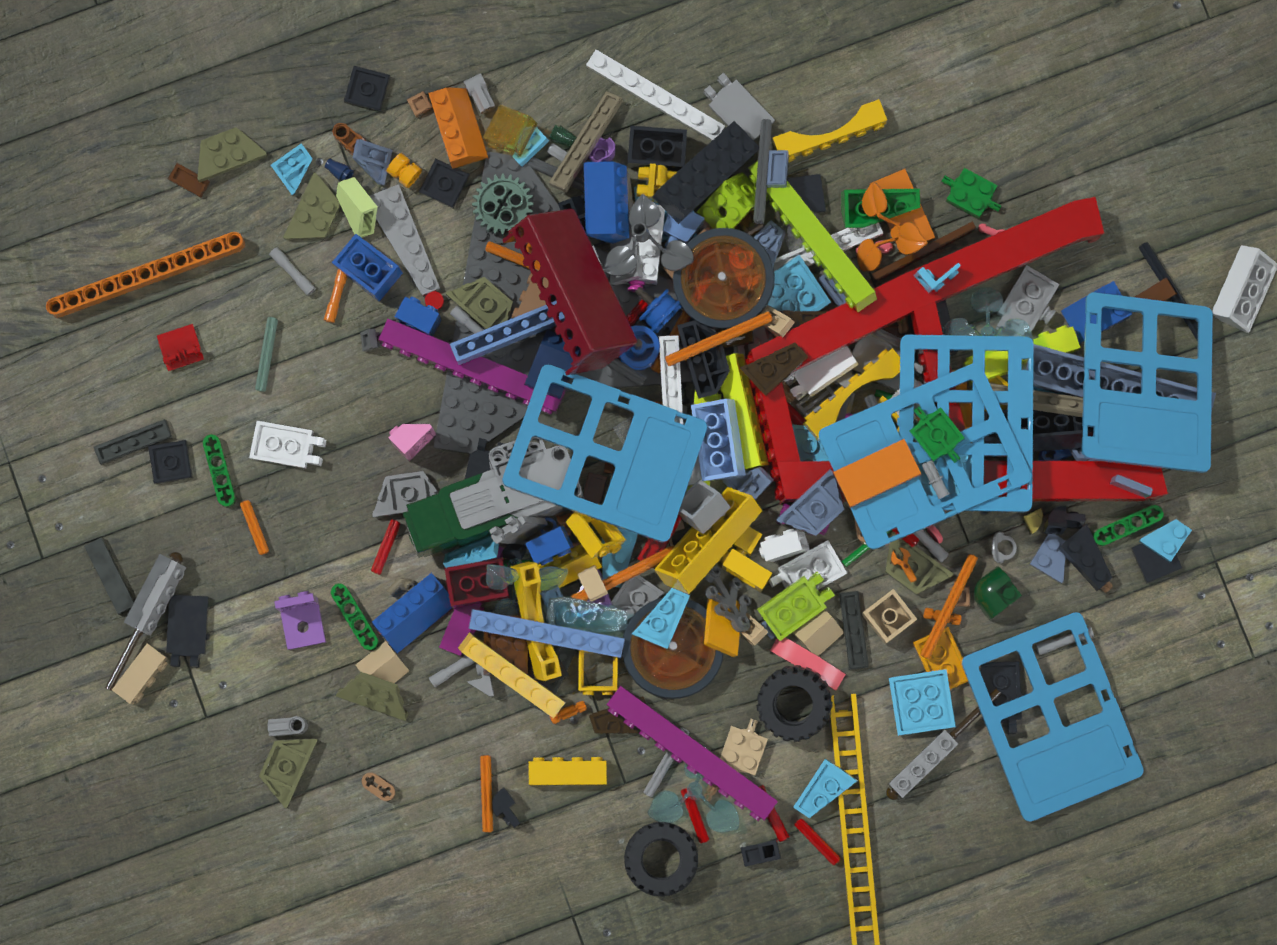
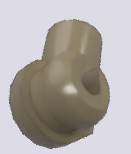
(400, 584)

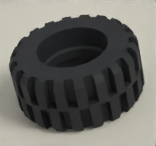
(794, 729)
(661, 832)

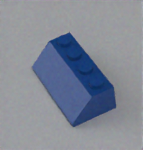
(606, 201)
(413, 613)

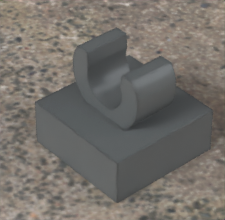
(369, 340)

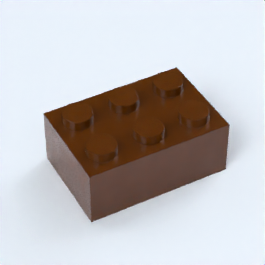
(511, 648)

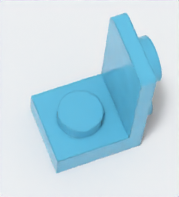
(927, 280)

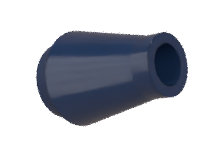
(339, 170)

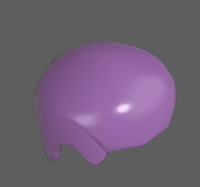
(603, 151)

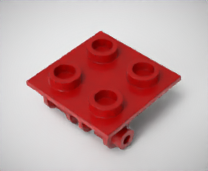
(180, 347)

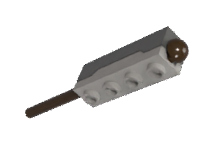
(150, 604)
(930, 756)

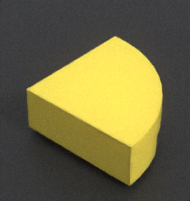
(1033, 520)

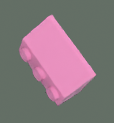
(411, 438)

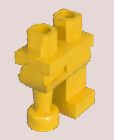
(656, 176)

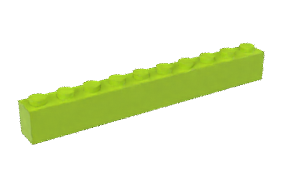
(819, 243)

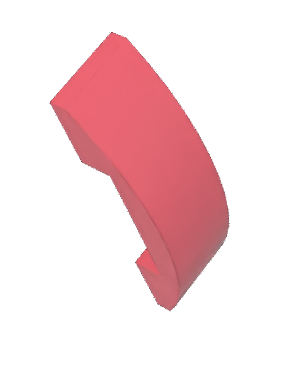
(800, 656)

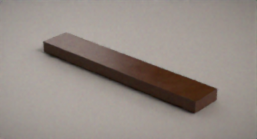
(923, 252)

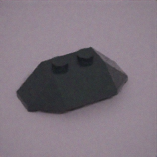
(707, 368)

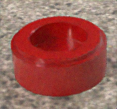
(434, 299)

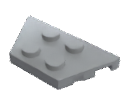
(401, 490)

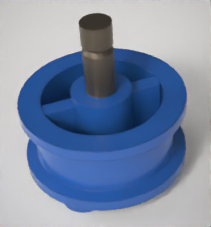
(659, 309)
(644, 351)

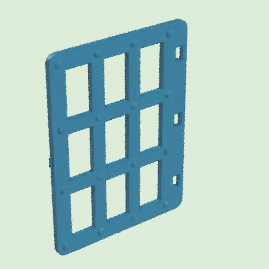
(1018, 397)

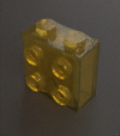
(509, 131)

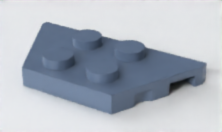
(816, 506)

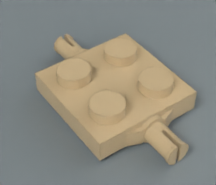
(744, 749)

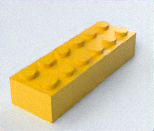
(699, 552)

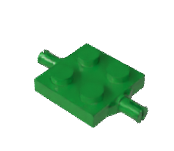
(971, 193)
(937, 434)

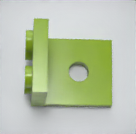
(736, 196)

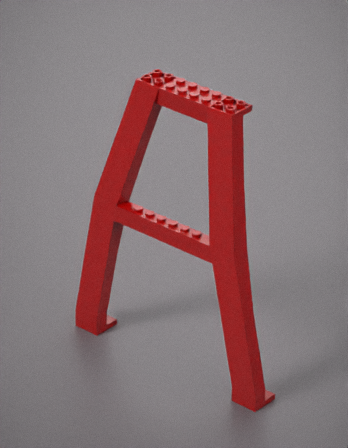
(906, 297)

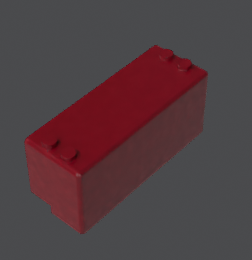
(578, 285)

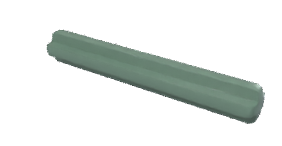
(266, 354)

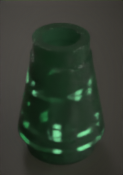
(562, 136)

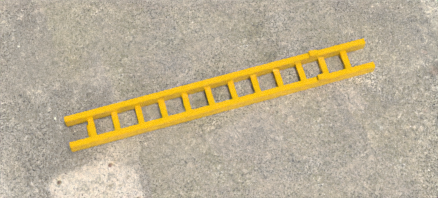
(867, 849)

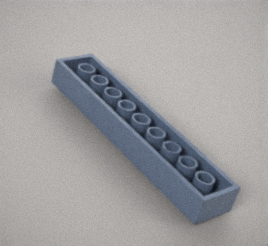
(1065, 375)

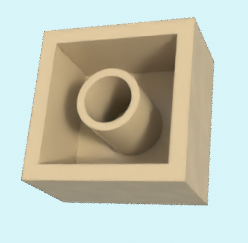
(889, 616)

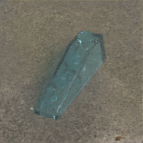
(585, 615)

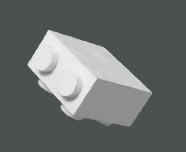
(784, 546)

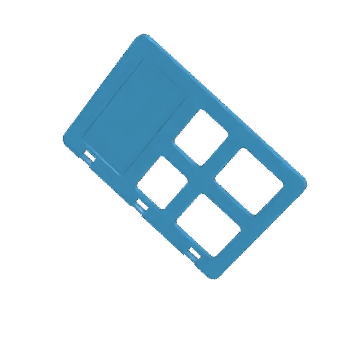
(1146, 426)
(648, 471)
(907, 504)
(1069, 760)

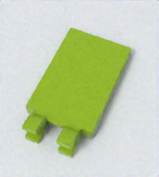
(795, 605)

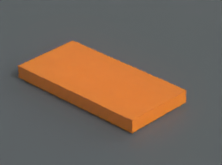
(901, 180)
(877, 473)

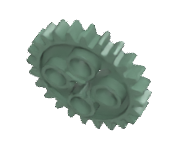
(487, 196)

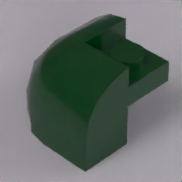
(995, 592)

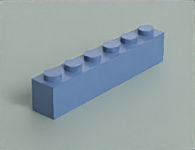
(503, 334)

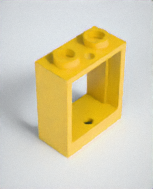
(610, 534)
(745, 570)
(589, 690)

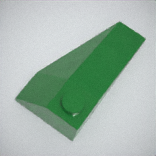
(898, 202)

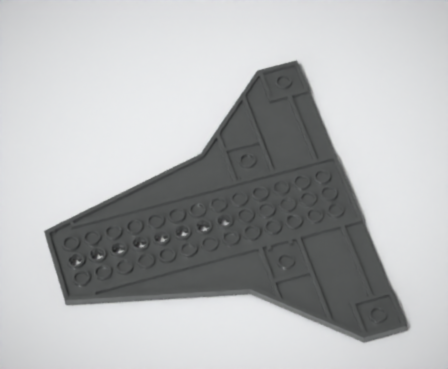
(475, 411)

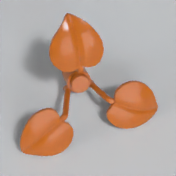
(907, 235)

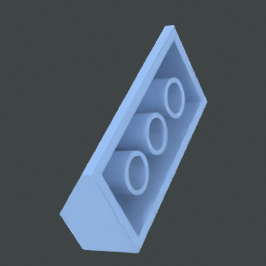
(721, 448)

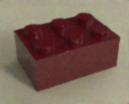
(469, 586)

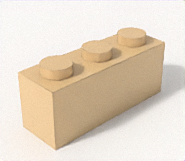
(140, 674)

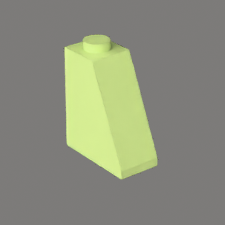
(357, 206)

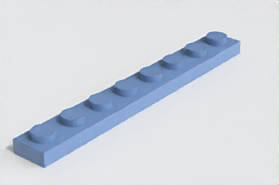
(546, 633)

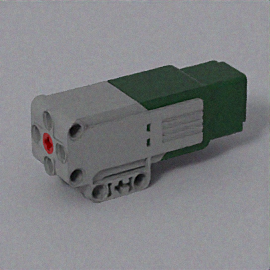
(479, 503)

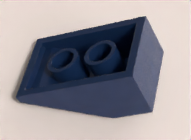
(551, 353)

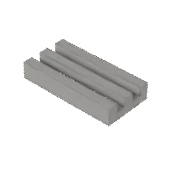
(804, 410)

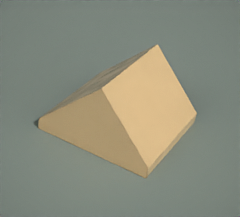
(818, 633)
(383, 664)

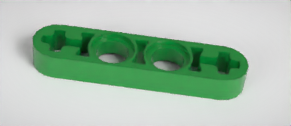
(220, 470)
(1128, 526)
(356, 615)

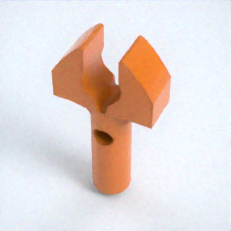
(904, 564)

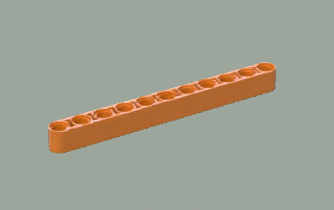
(136, 273)

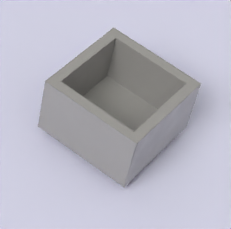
(702, 506)

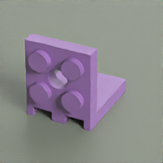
(297, 610)

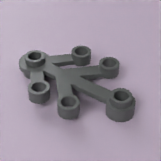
(728, 600)

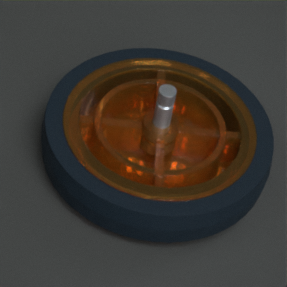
(726, 280)
(681, 668)

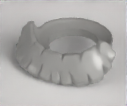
(998, 556)

